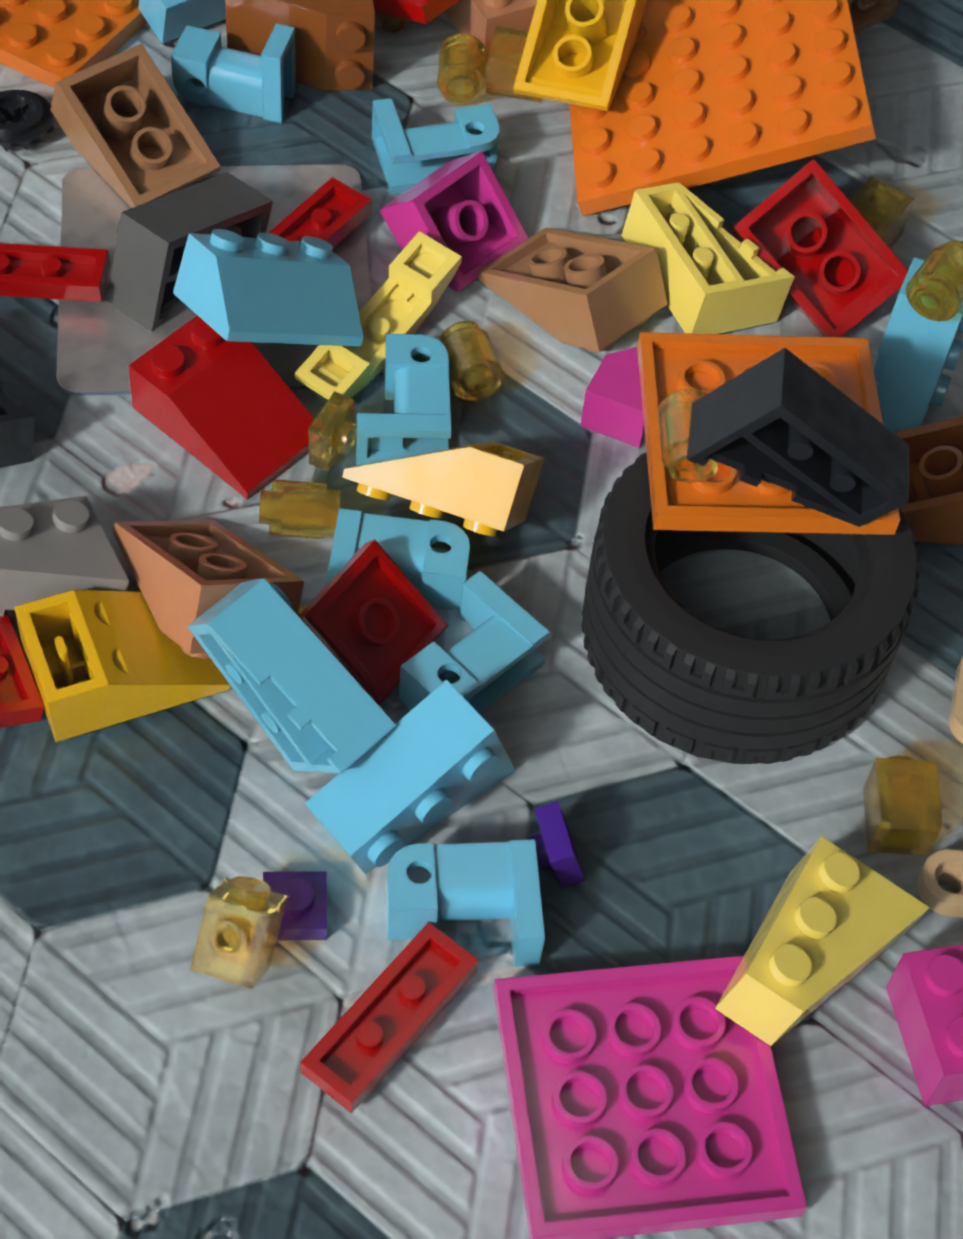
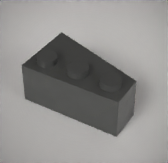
(155, 237)

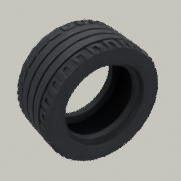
(731, 692)

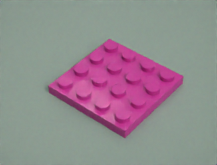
(642, 1103)

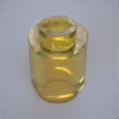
(461, 68)
(938, 283)
(472, 361)
(674, 427)
(299, 509)

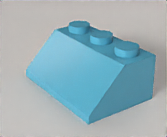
(269, 289)

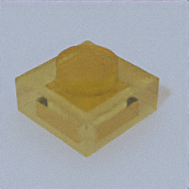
(332, 432)

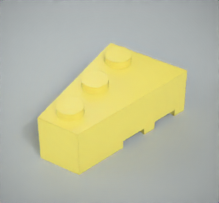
(706, 272)
(814, 939)

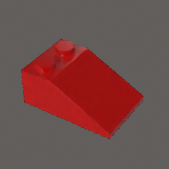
(827, 246)
(221, 405)

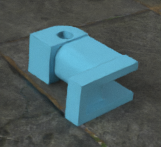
(235, 77)
(418, 151)
(419, 385)
(408, 543)
(486, 660)
(468, 884)

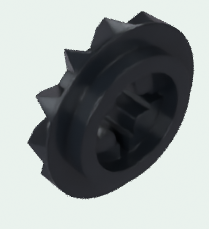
(26, 106)

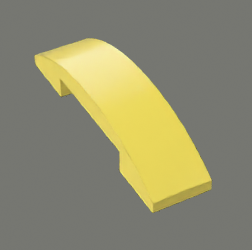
(398, 307)

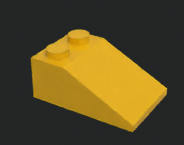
(578, 50)

